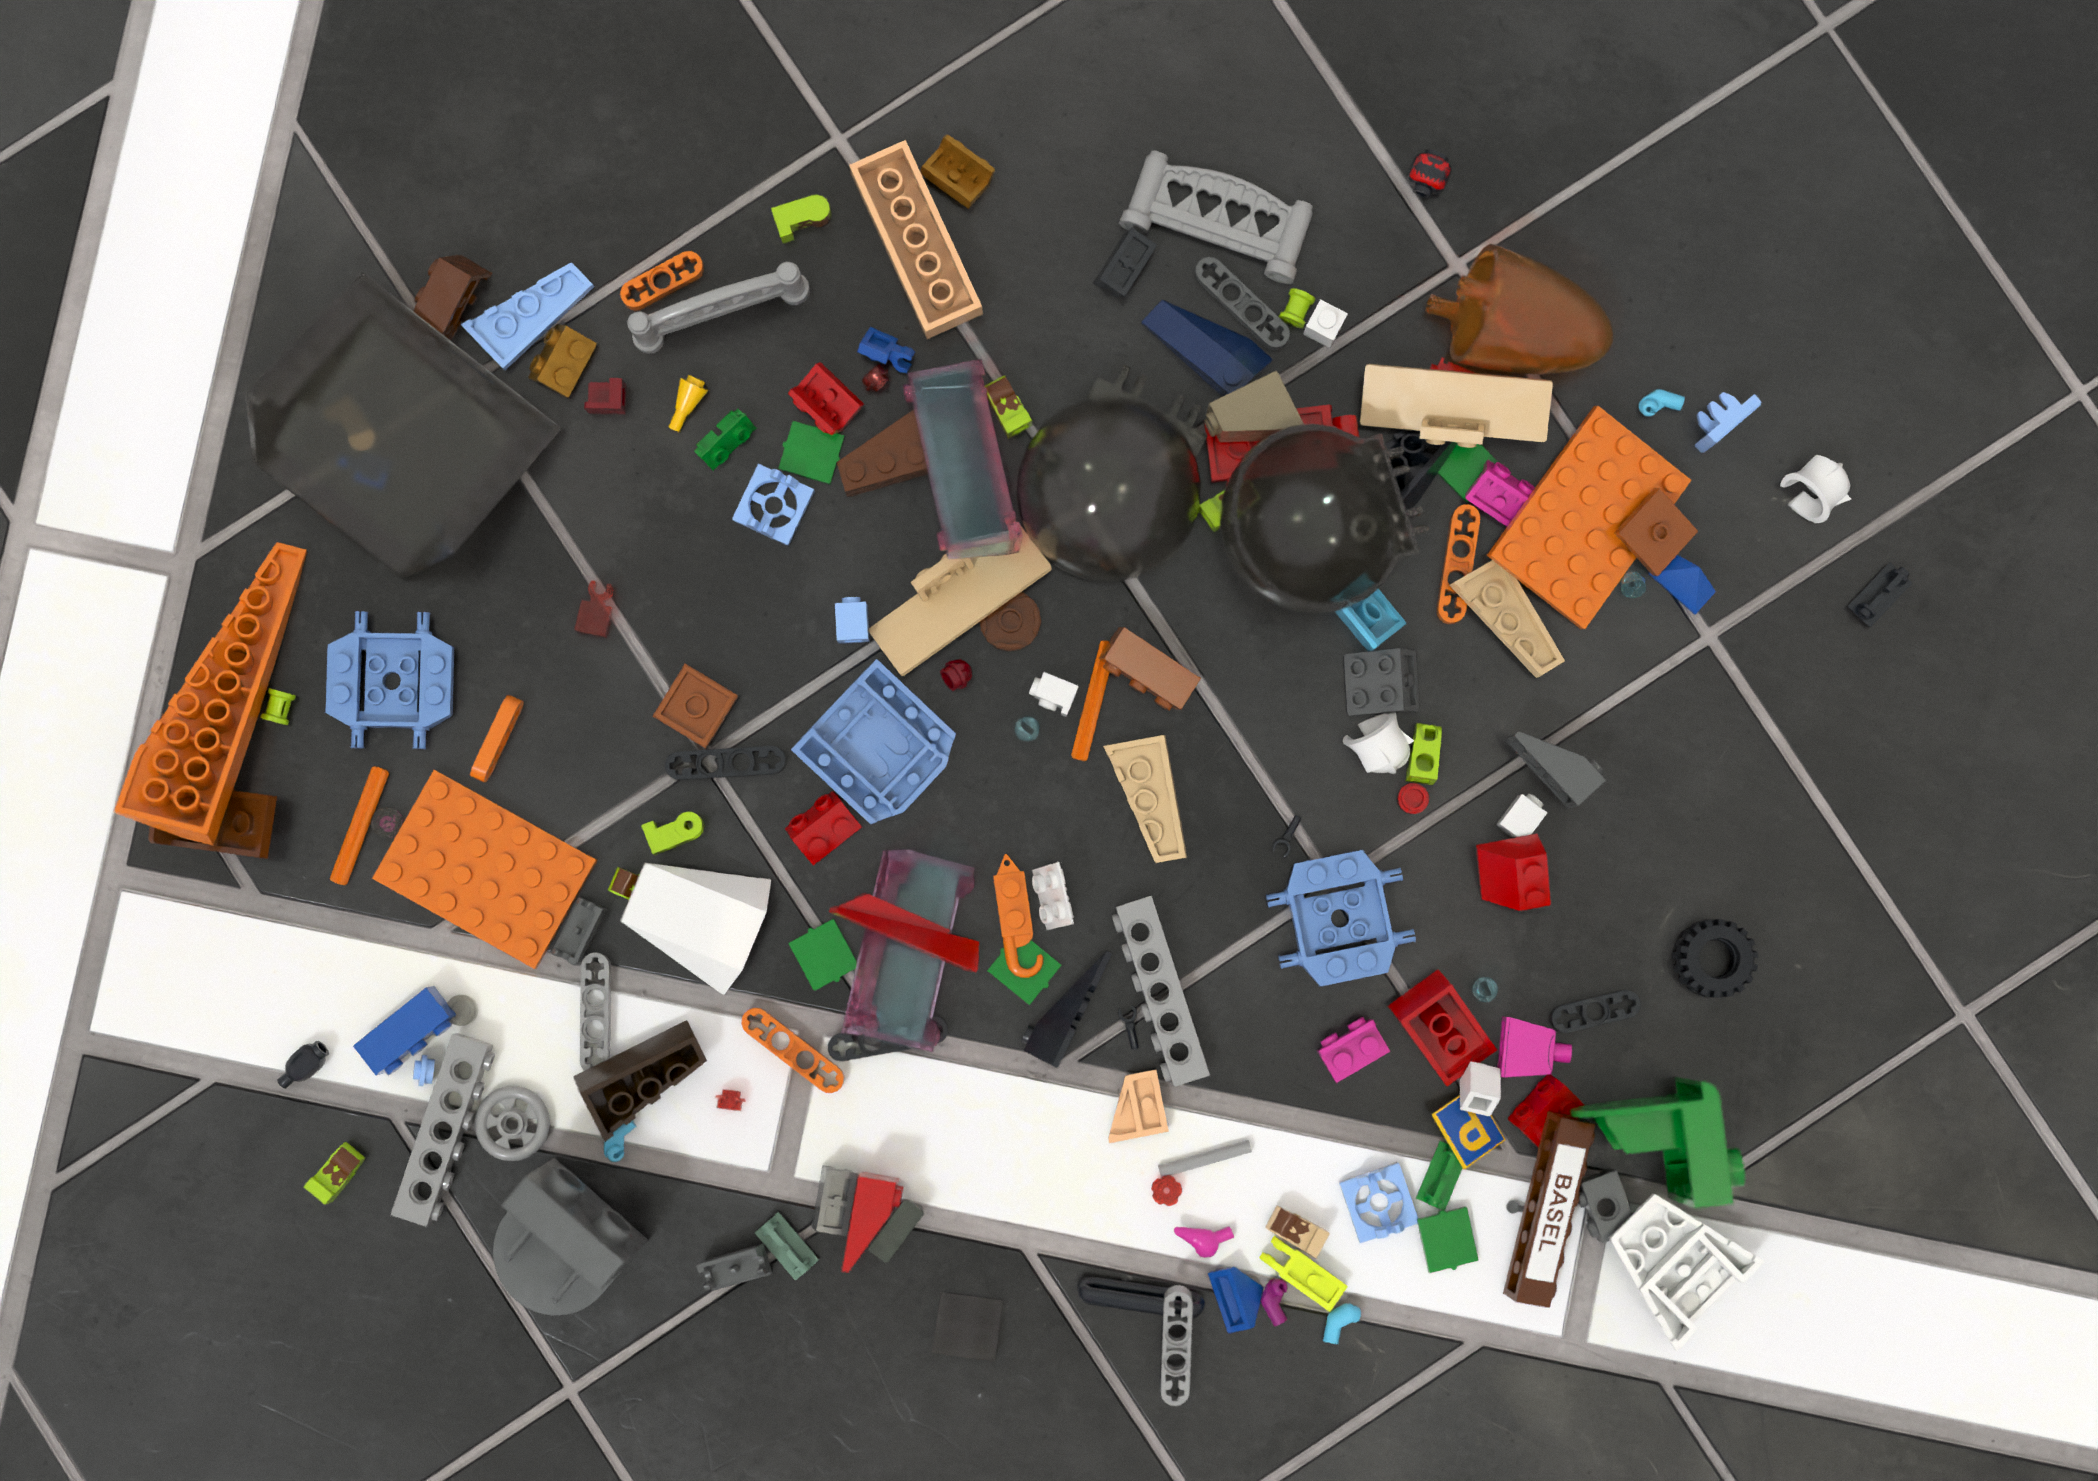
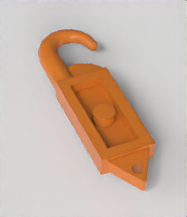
(1014, 916)

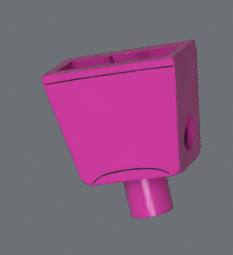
(1529, 1049)

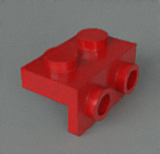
(826, 400)
(822, 827)
(1547, 1096)

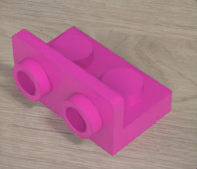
(1499, 492)
(1353, 1049)

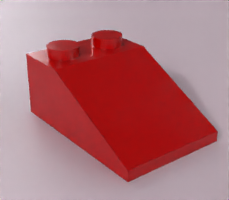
(1442, 1027)
(873, 1204)

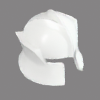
(1826, 481)
(1383, 744)

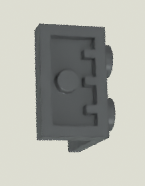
(1381, 682)

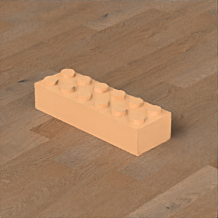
(916, 239)

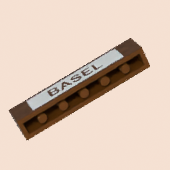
(1549, 1209)

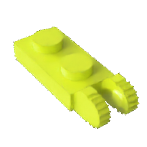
(1306, 1275)

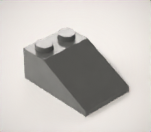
(1562, 771)

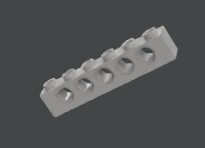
(1194, 1064)
(409, 1203)

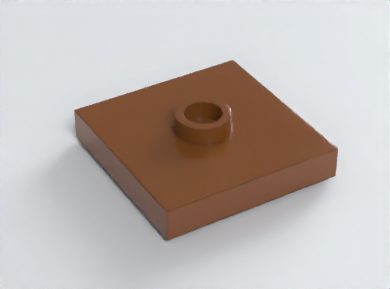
(1656, 531)
(695, 706)

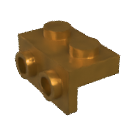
(958, 171)
(561, 359)

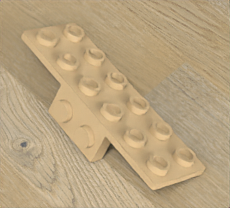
(1456, 404)
(953, 600)

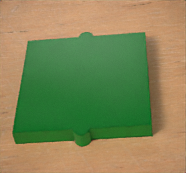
(811, 452)
(1464, 467)
(823, 954)
(1030, 987)
(1447, 1239)

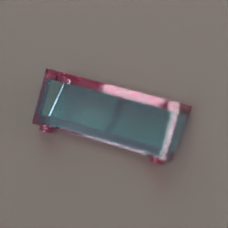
(963, 461)
(893, 983)

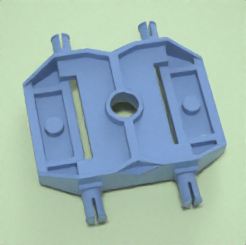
(386, 655)
(1366, 918)

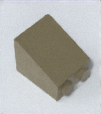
(1252, 411)

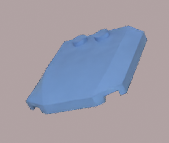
(877, 745)

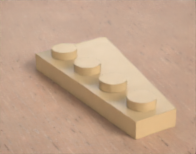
(1510, 615)
(1149, 785)

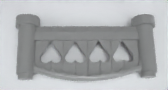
(1277, 247)
(650, 329)

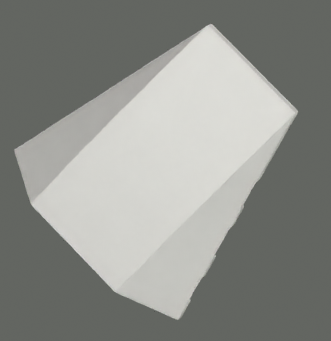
(699, 918)
(1679, 1264)

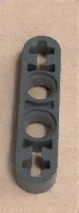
(1245, 300)

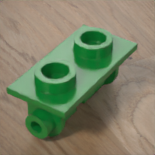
(716, 449)
(1440, 1177)

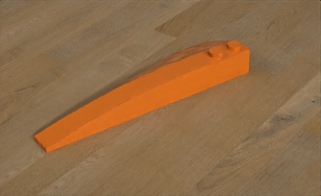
(198, 746)

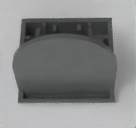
(560, 1242)

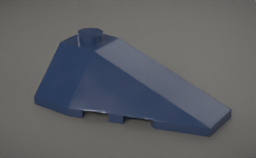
(1212, 351)

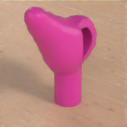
(1204, 1240)

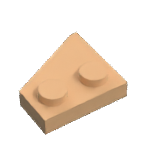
(1139, 1108)

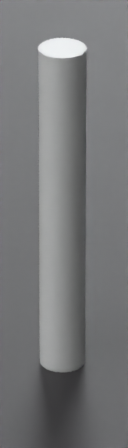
(1205, 1158)

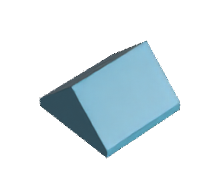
(1372, 620)

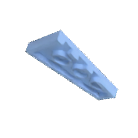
(520, 321)

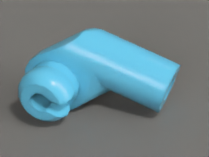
(1658, 399)
(615, 1145)
(1339, 1318)

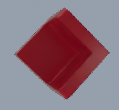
(606, 397)

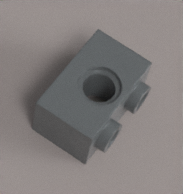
(1601, 1186)

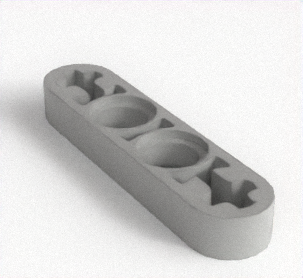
(590, 1013)
(1174, 1345)

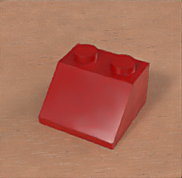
(1514, 872)

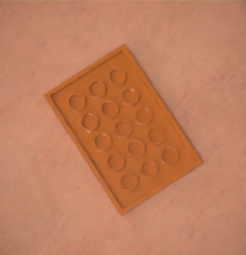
(1565, 530)
(484, 869)

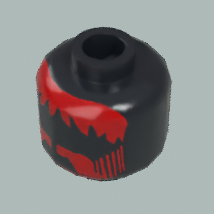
(1429, 173)

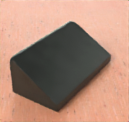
(896, 1230)

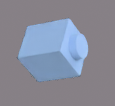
(852, 621)

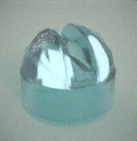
(1639, 584)
(1022, 734)
(1479, 992)

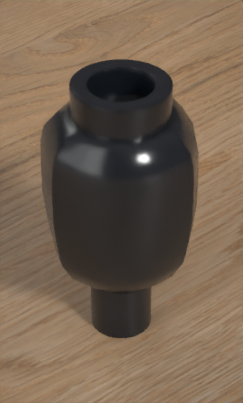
(304, 1063)

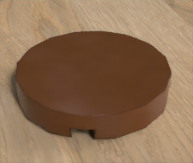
(1012, 624)

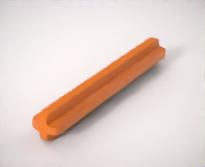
(1091, 708)
(359, 825)

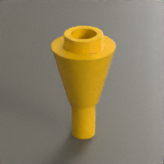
(688, 396)

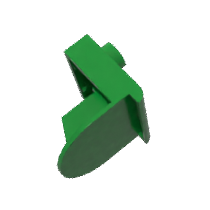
(1686, 1130)

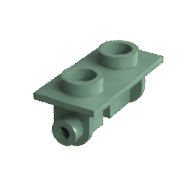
(787, 1246)

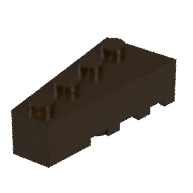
(638, 1076)

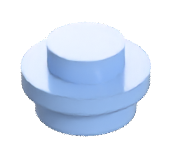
(424, 1070)

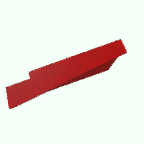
(910, 930)

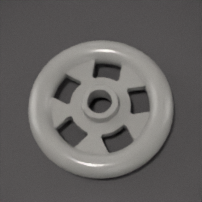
(531, 1141)

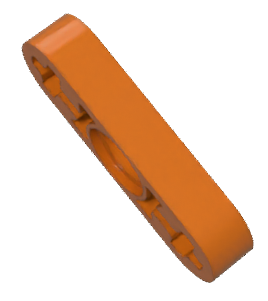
(686, 279)
(496, 738)

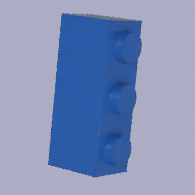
(405, 1031)

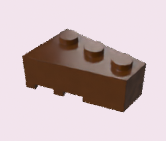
(448, 292)
(884, 459)

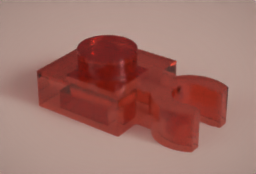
(594, 615)

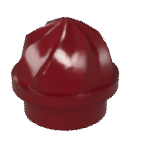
(956, 674)

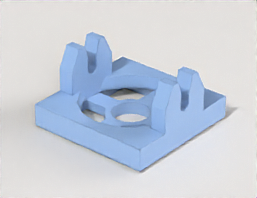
(1723, 420)
(760, 477)
(1364, 1230)

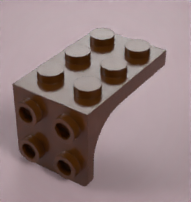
(243, 831)

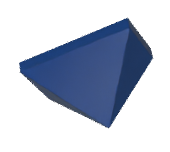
(1686, 583)
(1237, 1298)

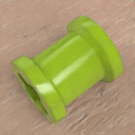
(1297, 308)
(278, 706)

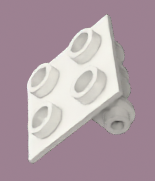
(1051, 890)

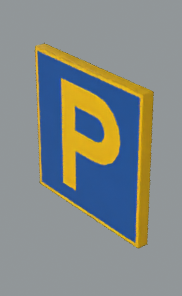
(1467, 1132)

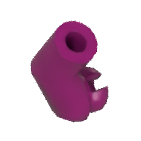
(1271, 1300)

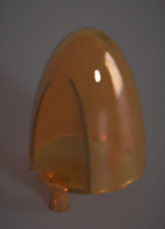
(1522, 317)

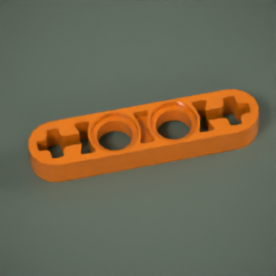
(1454, 563)
(795, 1046)

